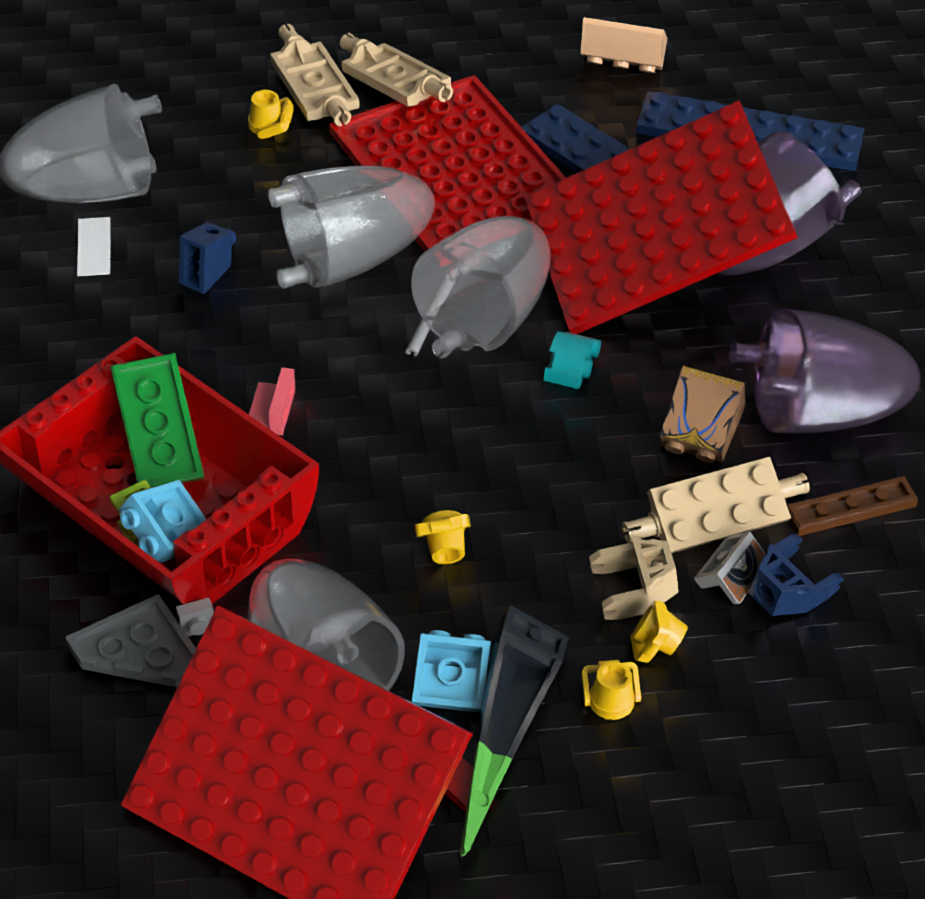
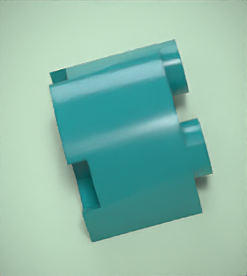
(571, 359)

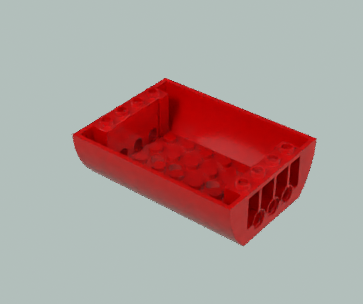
(251, 490)

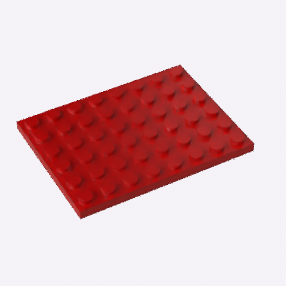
(461, 148)
(659, 218)
(294, 767)

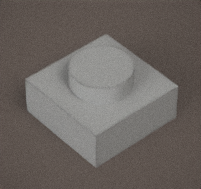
(195, 616)

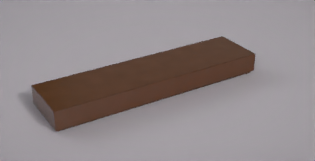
(851, 505)

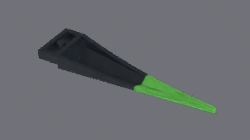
(518, 676)

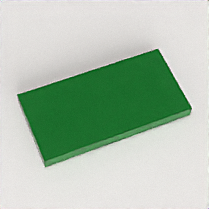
(157, 421)

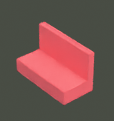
(274, 401)

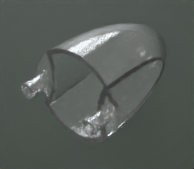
(83, 150)
(348, 220)
(481, 282)
(327, 618)

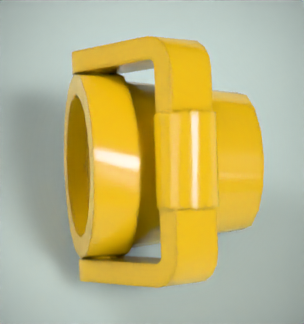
(266, 114)
(444, 535)
(657, 630)
(613, 690)

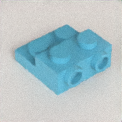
(160, 518)
(451, 671)

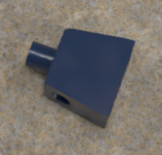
(204, 256)

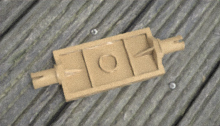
(394, 72)
(313, 78)
(717, 505)

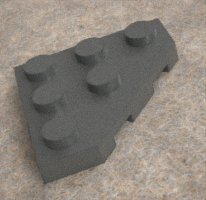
(135, 644)

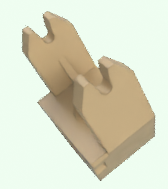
(655, 572)

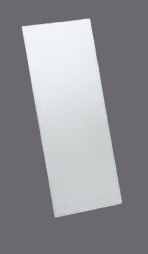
(93, 246)

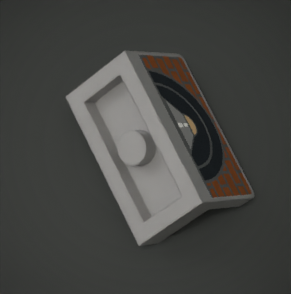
(733, 566)

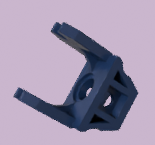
(797, 591)

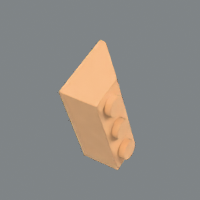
(623, 44)

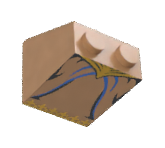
(703, 415)

